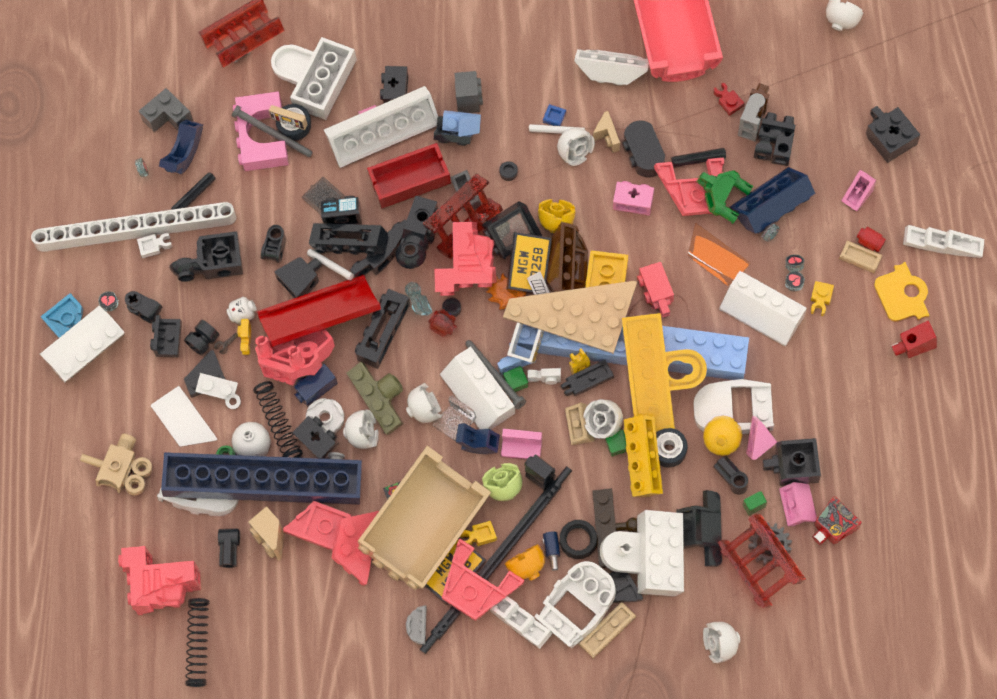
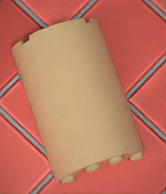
(422, 520)

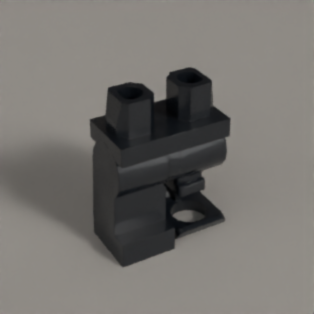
(775, 132)

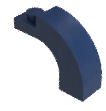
(184, 147)

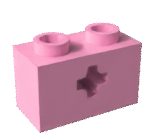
(640, 204)

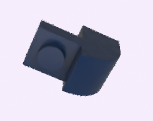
(477, 441)

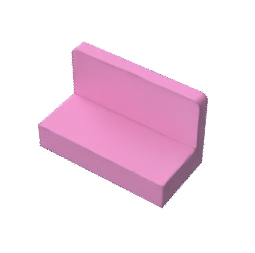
(521, 444)
(798, 503)

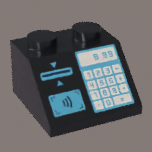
(341, 210)

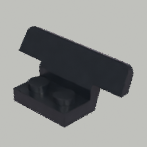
(703, 527)

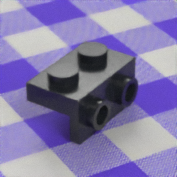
(450, 136)
(166, 337)

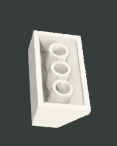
(762, 308)
(82, 344)
(477, 389)

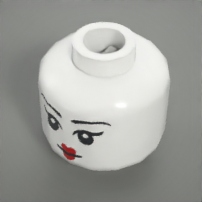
(241, 309)

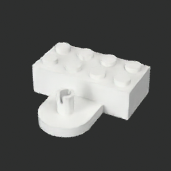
(316, 74)
(651, 553)

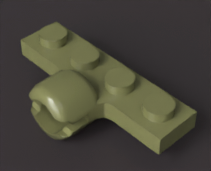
(378, 395)

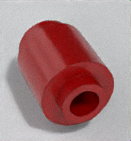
(871, 239)

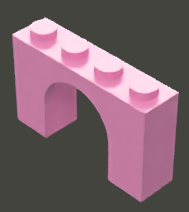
(255, 154)

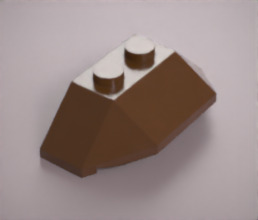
(567, 259)

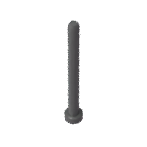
(272, 132)
(518, 401)

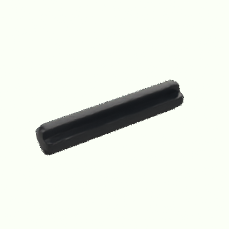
(697, 157)
(194, 192)

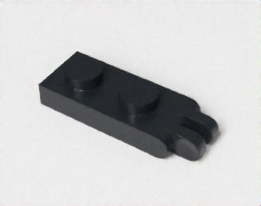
(587, 378)

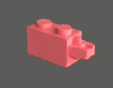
(656, 287)

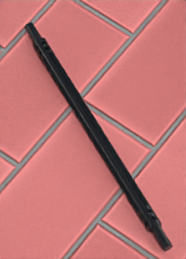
(501, 553)

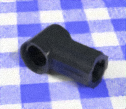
(730, 474)
(228, 541)

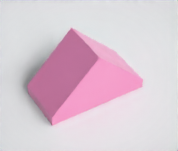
(859, 190)
(759, 439)

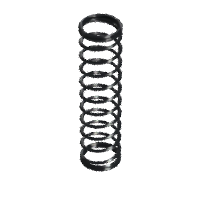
(287, 453)
(196, 682)

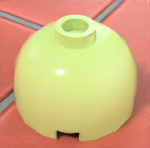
(503, 482)

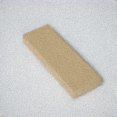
(607, 630)

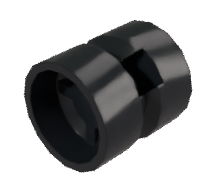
(200, 339)

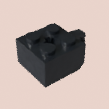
(891, 133)
(787, 469)

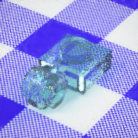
(419, 302)

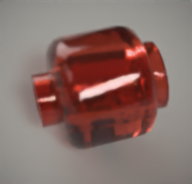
(442, 323)

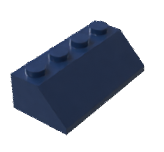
(773, 199)

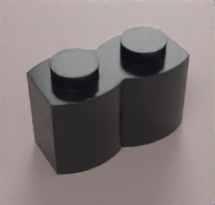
(539, 471)

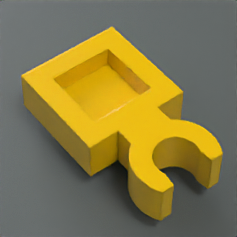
(821, 295)
(244, 332)
(579, 362)
(481, 534)

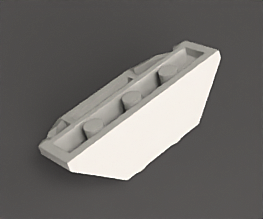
(611, 66)

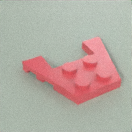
(687, 193)
(470, 591)

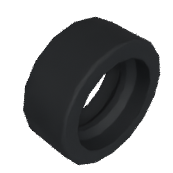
(579, 554)

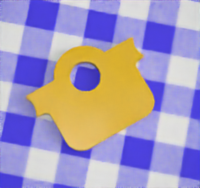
(893, 298)

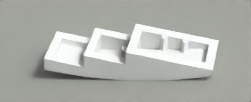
(944, 242)
(521, 622)

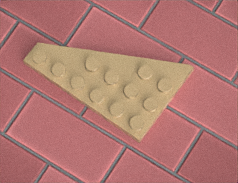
(581, 315)

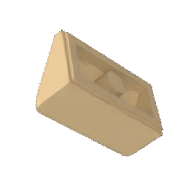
(576, 425)

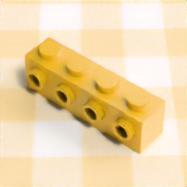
(643, 456)

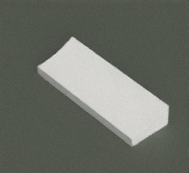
(382, 126)

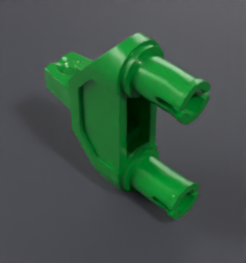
(718, 189)

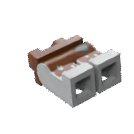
(753, 112)

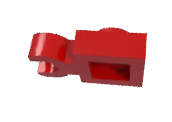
(728, 100)

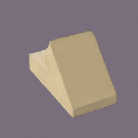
(606, 130)

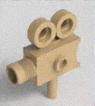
(117, 467)

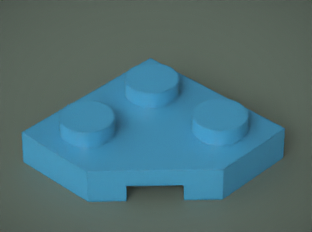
(63, 315)

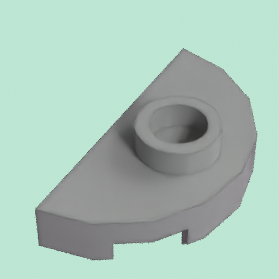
(417, 625)

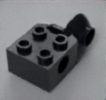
(415, 234)
(216, 258)

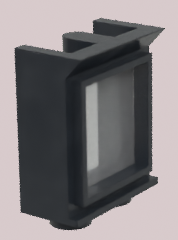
(503, 225)

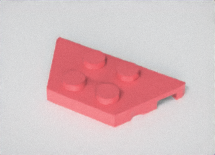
(316, 524)
(346, 546)

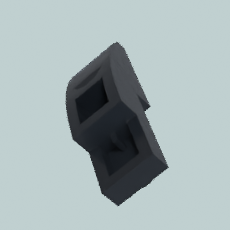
(381, 261)

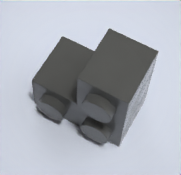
(468, 92)
(162, 109)

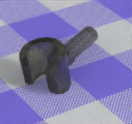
(225, 345)

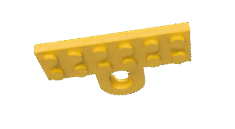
(649, 369)

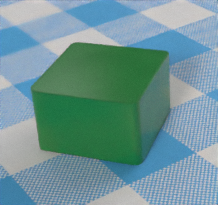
(516, 379)
(616, 443)
(754, 503)

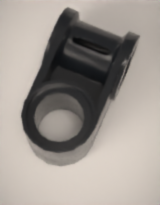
(274, 247)
(144, 308)

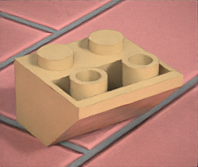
(268, 530)

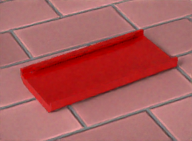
(318, 310)

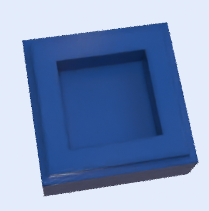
(554, 115)

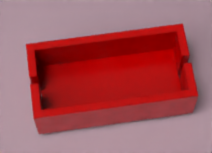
(409, 175)

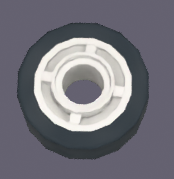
(289, 130)
(672, 437)

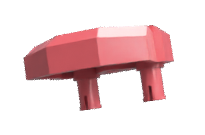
(294, 358)

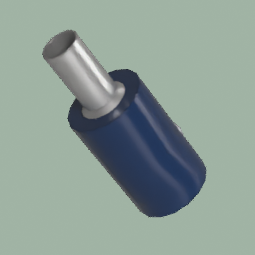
(552, 550)

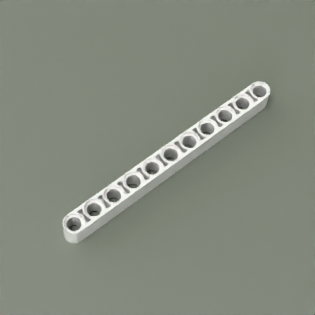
(125, 224)

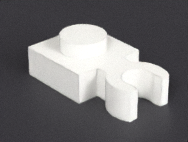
(151, 244)
(549, 376)

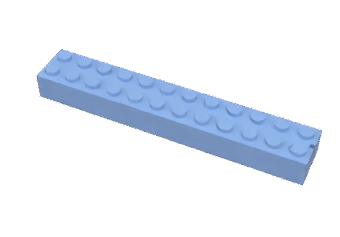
(723, 353)

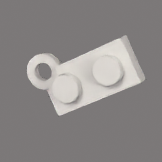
(218, 388)

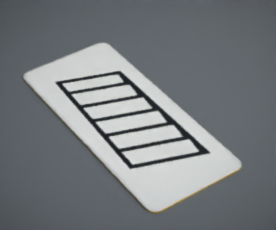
(538, 284)

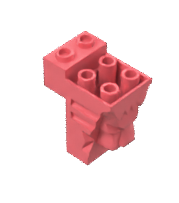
(471, 261)
(156, 584)

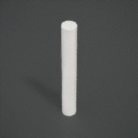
(549, 129)
(330, 264)

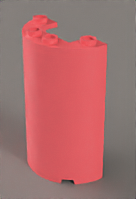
(678, 38)

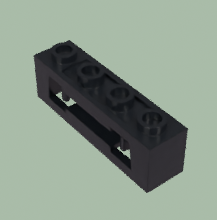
(347, 241)
(397, 306)

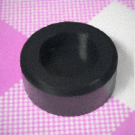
(508, 171)
(452, 306)

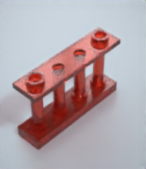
(236, 20)
(454, 204)
(770, 543)

